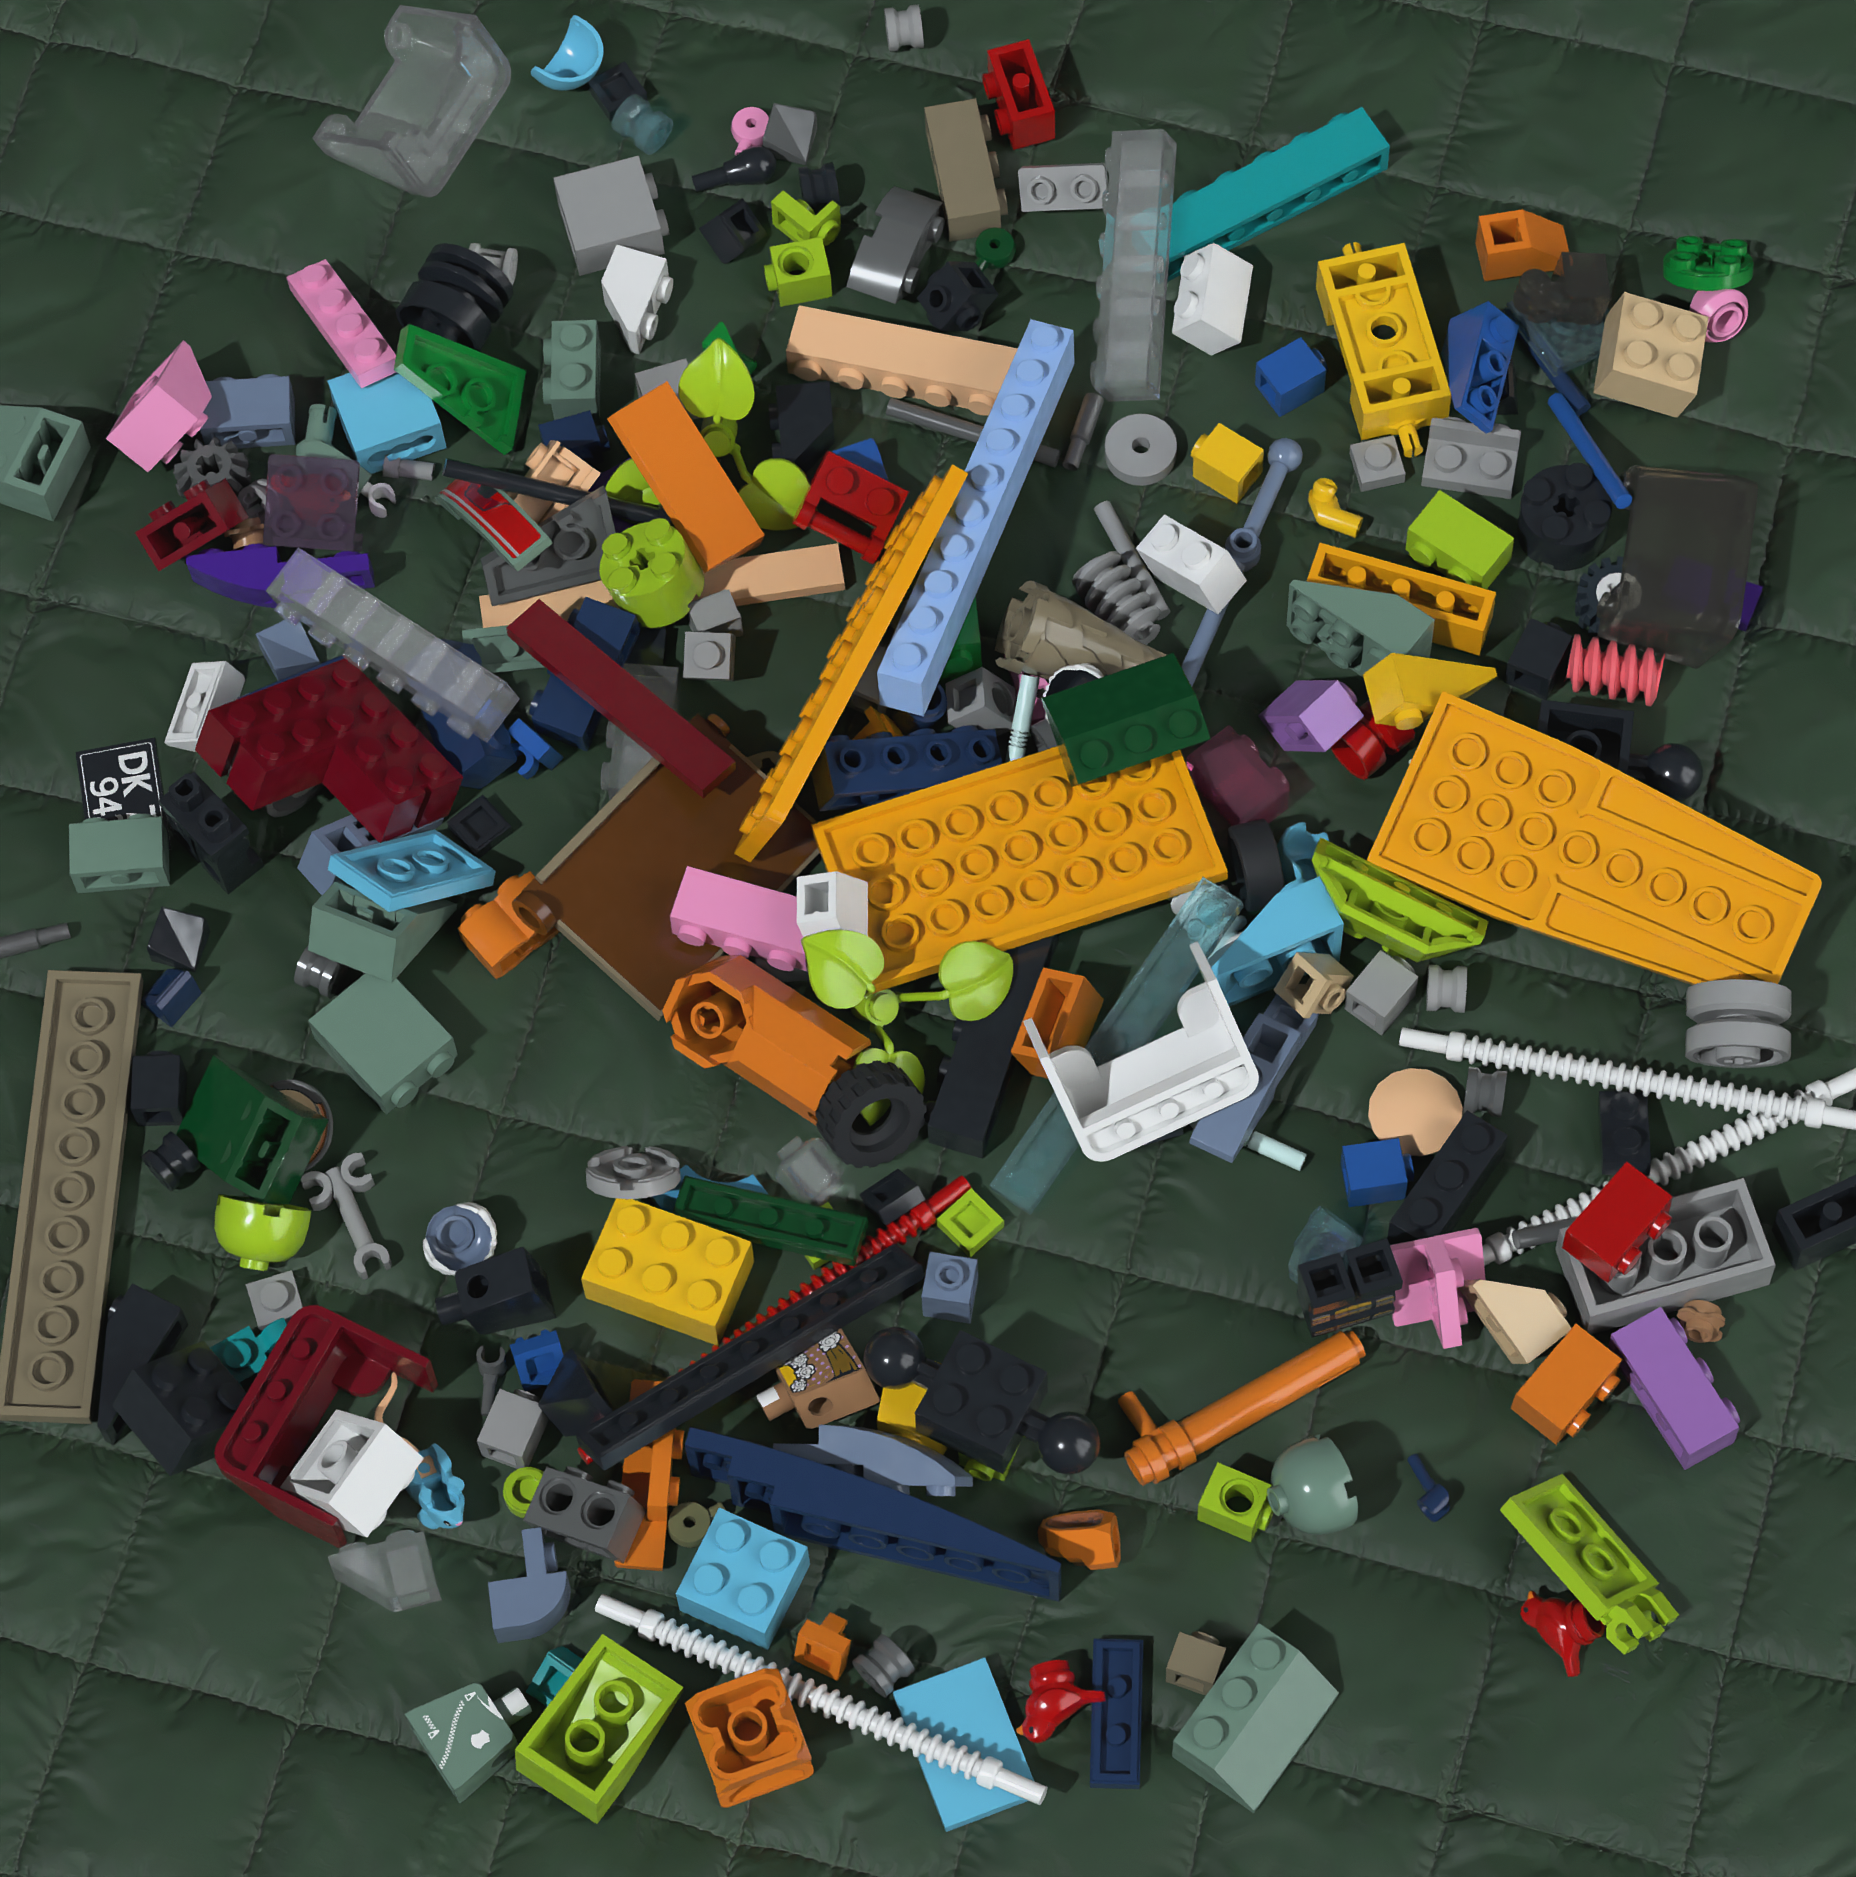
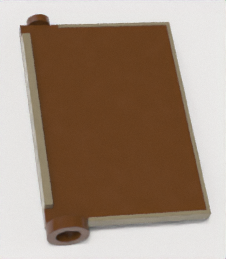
(625, 867)

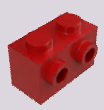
(1020, 94)
(1618, 1223)

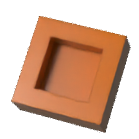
(824, 1646)

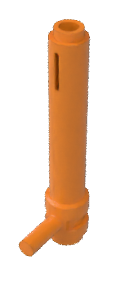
(1180, 1442)

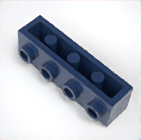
(888, 766)

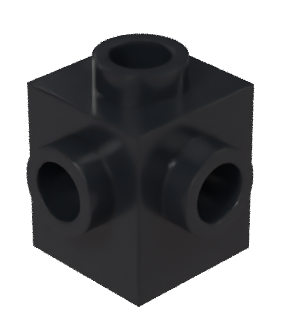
(957, 296)

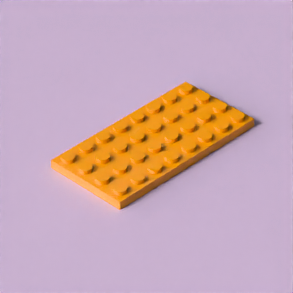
(1019, 855)

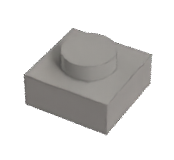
(1377, 463)
(274, 1298)

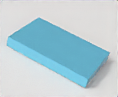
(411, 870)
(971, 1712)

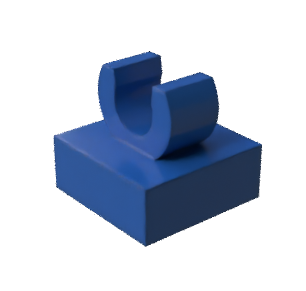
(534, 748)
(537, 1359)

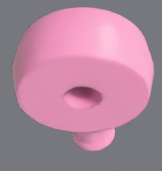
(749, 127)

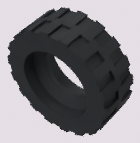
(855, 1092)

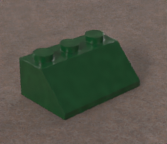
(1125, 719)

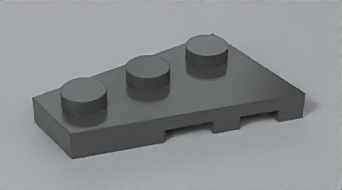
(567, 562)

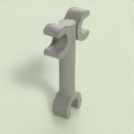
(339, 1184)

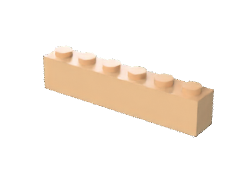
(897, 360)

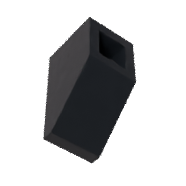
(804, 422)

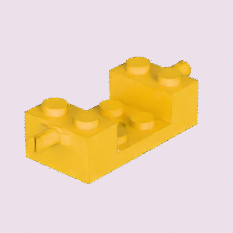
(1395, 380)

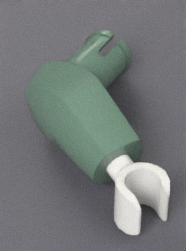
(319, 444)

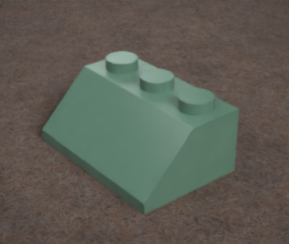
(1254, 1718)

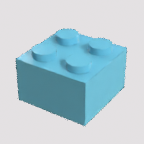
(743, 1578)

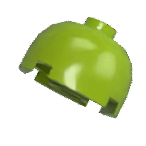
(260, 1230)

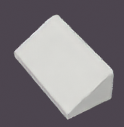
(205, 689)

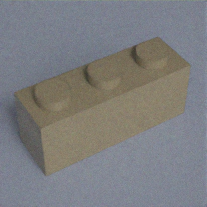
(964, 168)

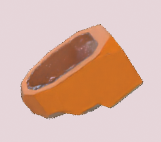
(1083, 1538)

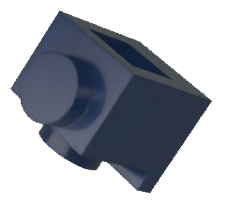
(577, 435)

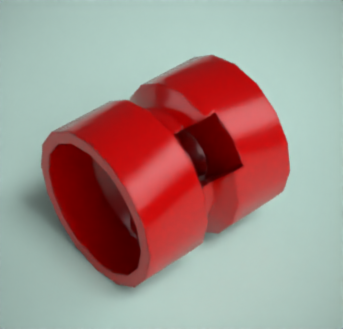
(1366, 744)

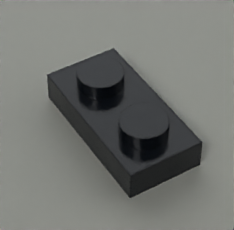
(1623, 1131)

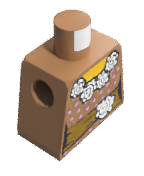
(821, 1384)

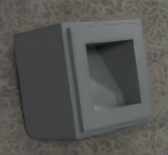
(790, 133)

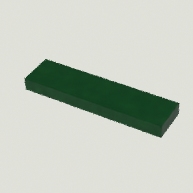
(773, 1220)

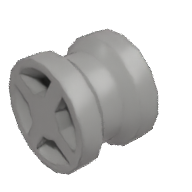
(903, 28)
(1446, 988)

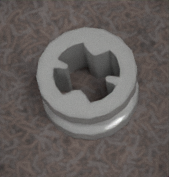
(251, 495)

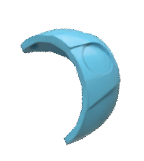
(575, 60)

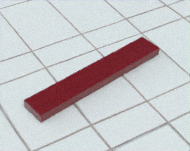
(621, 698)

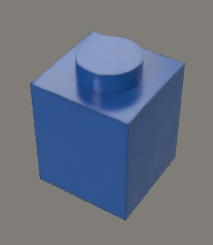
(1291, 376)
(1375, 1172)

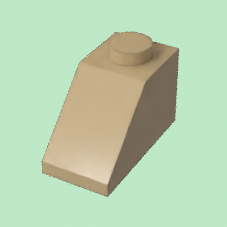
(1518, 1317)

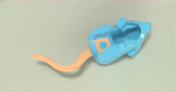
(433, 1482)

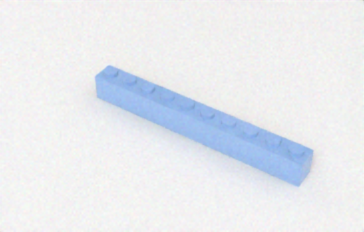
(976, 519)

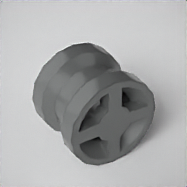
(320, 973)
(1485, 1092)
(883, 1665)

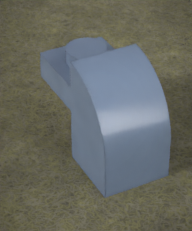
(533, 1603)

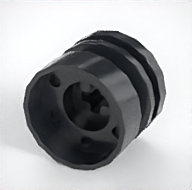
(456, 296)

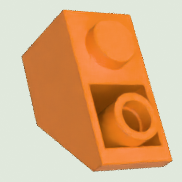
(1518, 242)

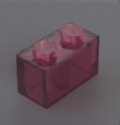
(1237, 779)

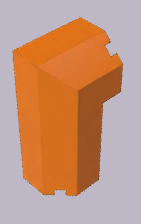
(761, 1032)

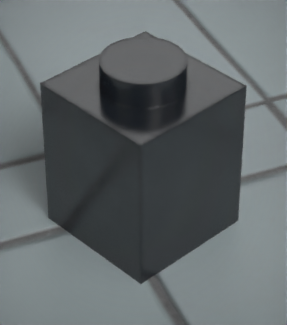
(1538, 658)
(158, 1089)

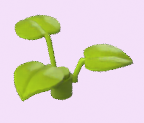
(721, 392)
(847, 962)

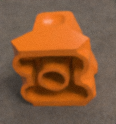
(750, 1736)

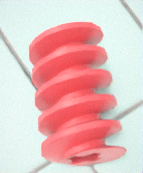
(1614, 670)

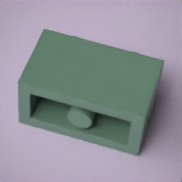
(119, 853)

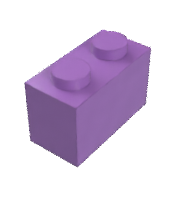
(1311, 715)

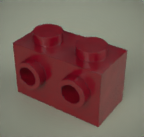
(192, 524)

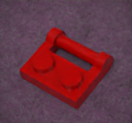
(857, 494)

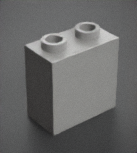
(609, 209)

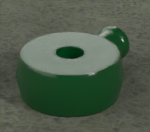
(994, 258)

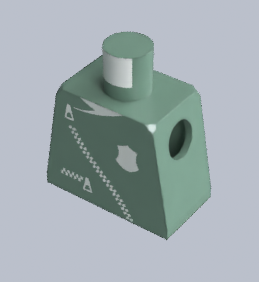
(468, 1734)

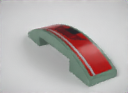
(496, 519)

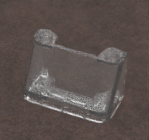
(428, 103)

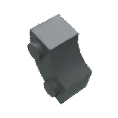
(890, 258)

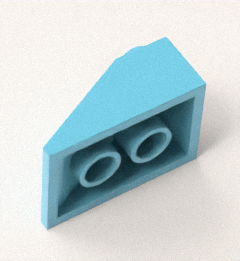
(1292, 922)

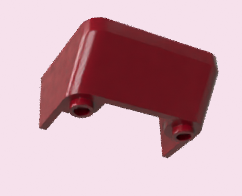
(289, 1398)

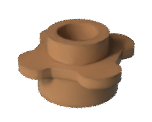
(246, 533)
(1701, 1321)

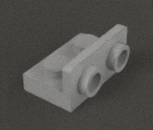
(1062, 186)
(1469, 460)

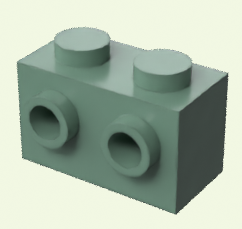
(575, 368)

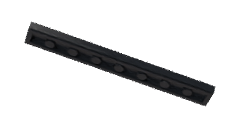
(749, 1356)

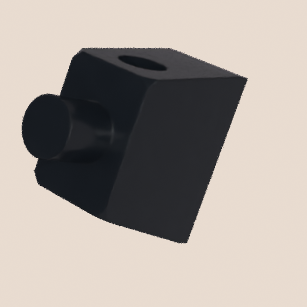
(499, 1294)

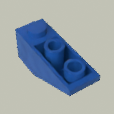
(1477, 361)

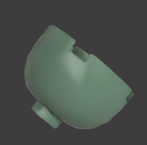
(1311, 1487)

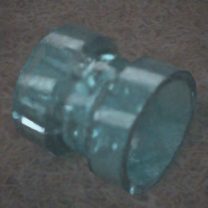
(642, 124)

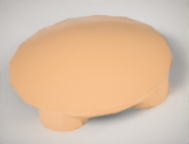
(1416, 1109)

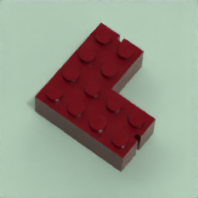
(332, 732)

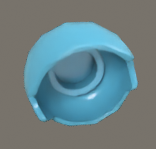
(1296, 852)

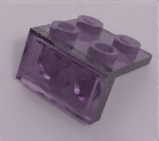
(312, 503)

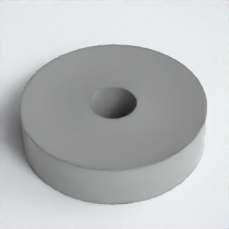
(1140, 467)

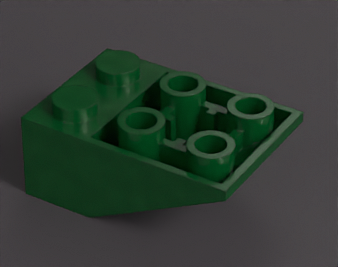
(250, 1133)

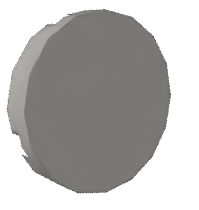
(630, 1175)

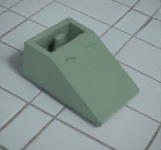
(39, 458)
(1357, 624)
(369, 938)

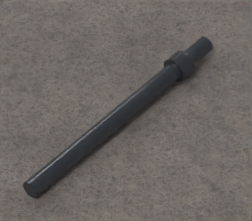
(546, 490)

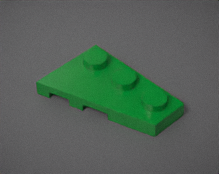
(465, 383)

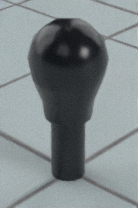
(749, 167)

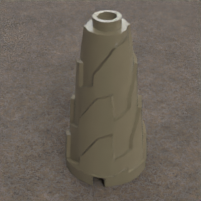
(1056, 632)

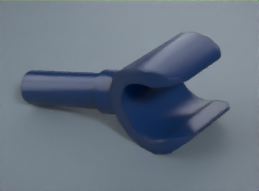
(1436, 1499)

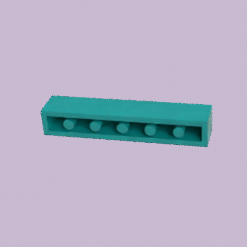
(1277, 186)

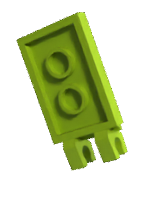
(1591, 1561)

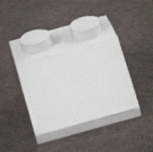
(354, 1471)

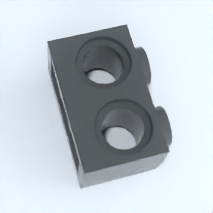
(581, 1521)

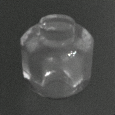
(809, 1170)

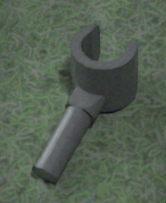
(490, 1374)

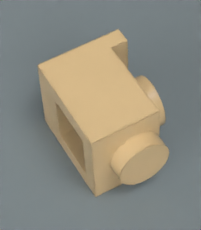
(1324, 988)

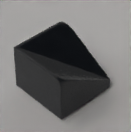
(733, 231)
(178, 939)

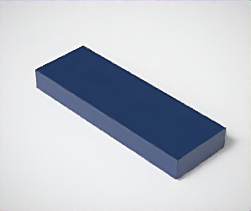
(1118, 1719)

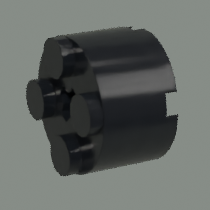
(1564, 517)

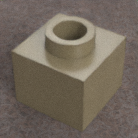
(1195, 1662)

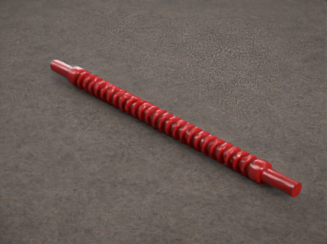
(919, 1217)

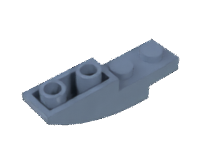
(1273, 1045)
(883, 1459)

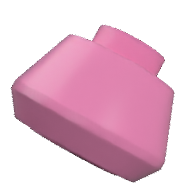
(1726, 312)

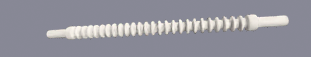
(1457, 1047)
(1500, 1246)
(987, 1771)

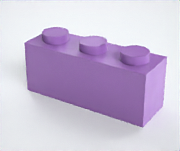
(1675, 1387)

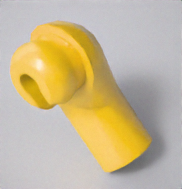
(1328, 511)

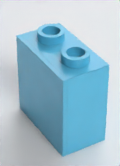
(386, 419)

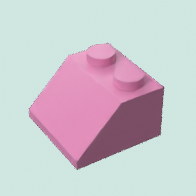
(163, 410)

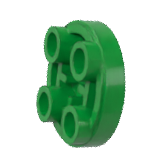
(1708, 265)

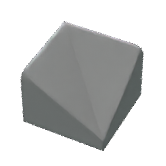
(715, 614)

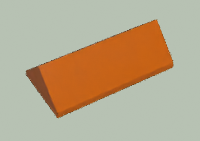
(686, 478)

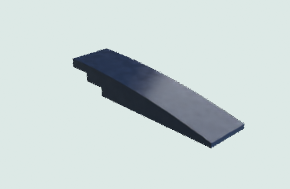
(865, 1517)

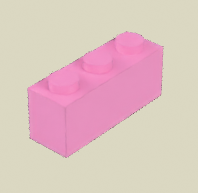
(738, 918)

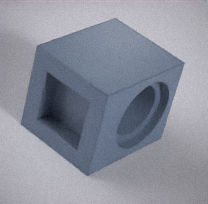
(950, 1287)

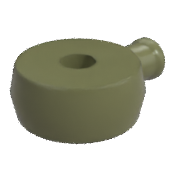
(694, 1513)

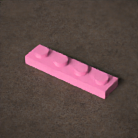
(343, 323)

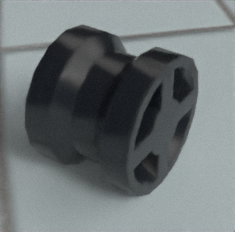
(819, 185)
(171, 1161)

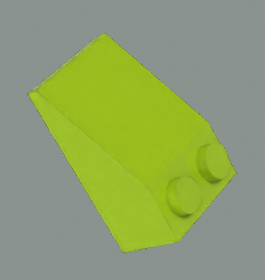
(597, 1728)

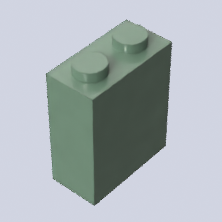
(384, 1040)

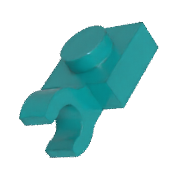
(245, 1353)

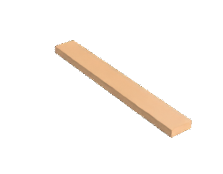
(748, 579)

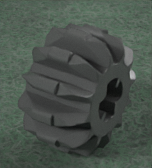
(214, 464)

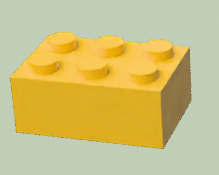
(668, 1270)

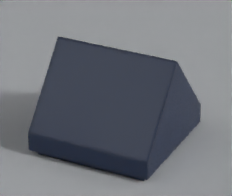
(171, 995)

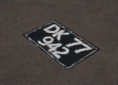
(121, 781)

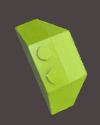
(1393, 910)

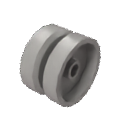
(1738, 1023)

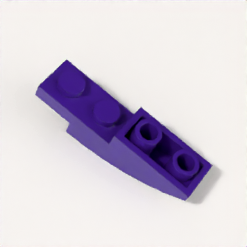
(250, 571)

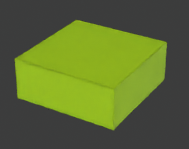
(970, 1223)

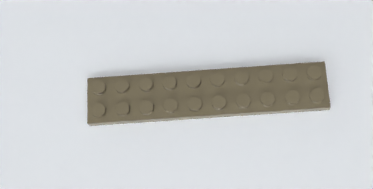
(69, 1197)

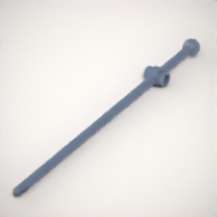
(1244, 545)

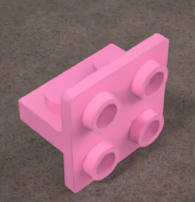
(1431, 1278)

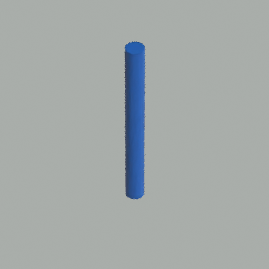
(1590, 451)

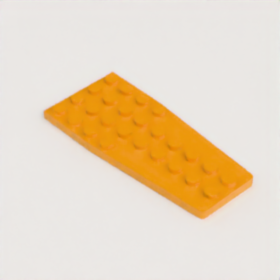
(849, 658)
(1587, 854)

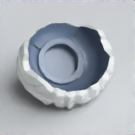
(459, 1237)

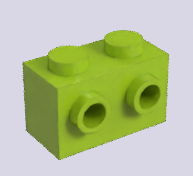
(1458, 542)

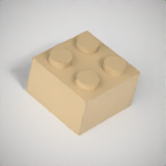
(1651, 355)

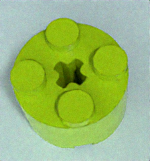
(651, 572)

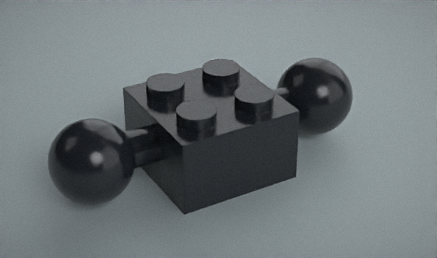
(1607, 737)
(981, 1401)

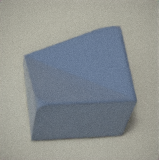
(287, 649)

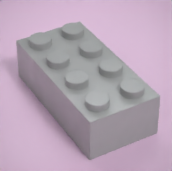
(1703, 1254)

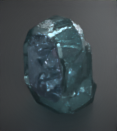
(1322, 1237)

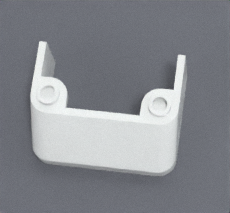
(1158, 1083)

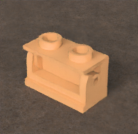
(556, 466)

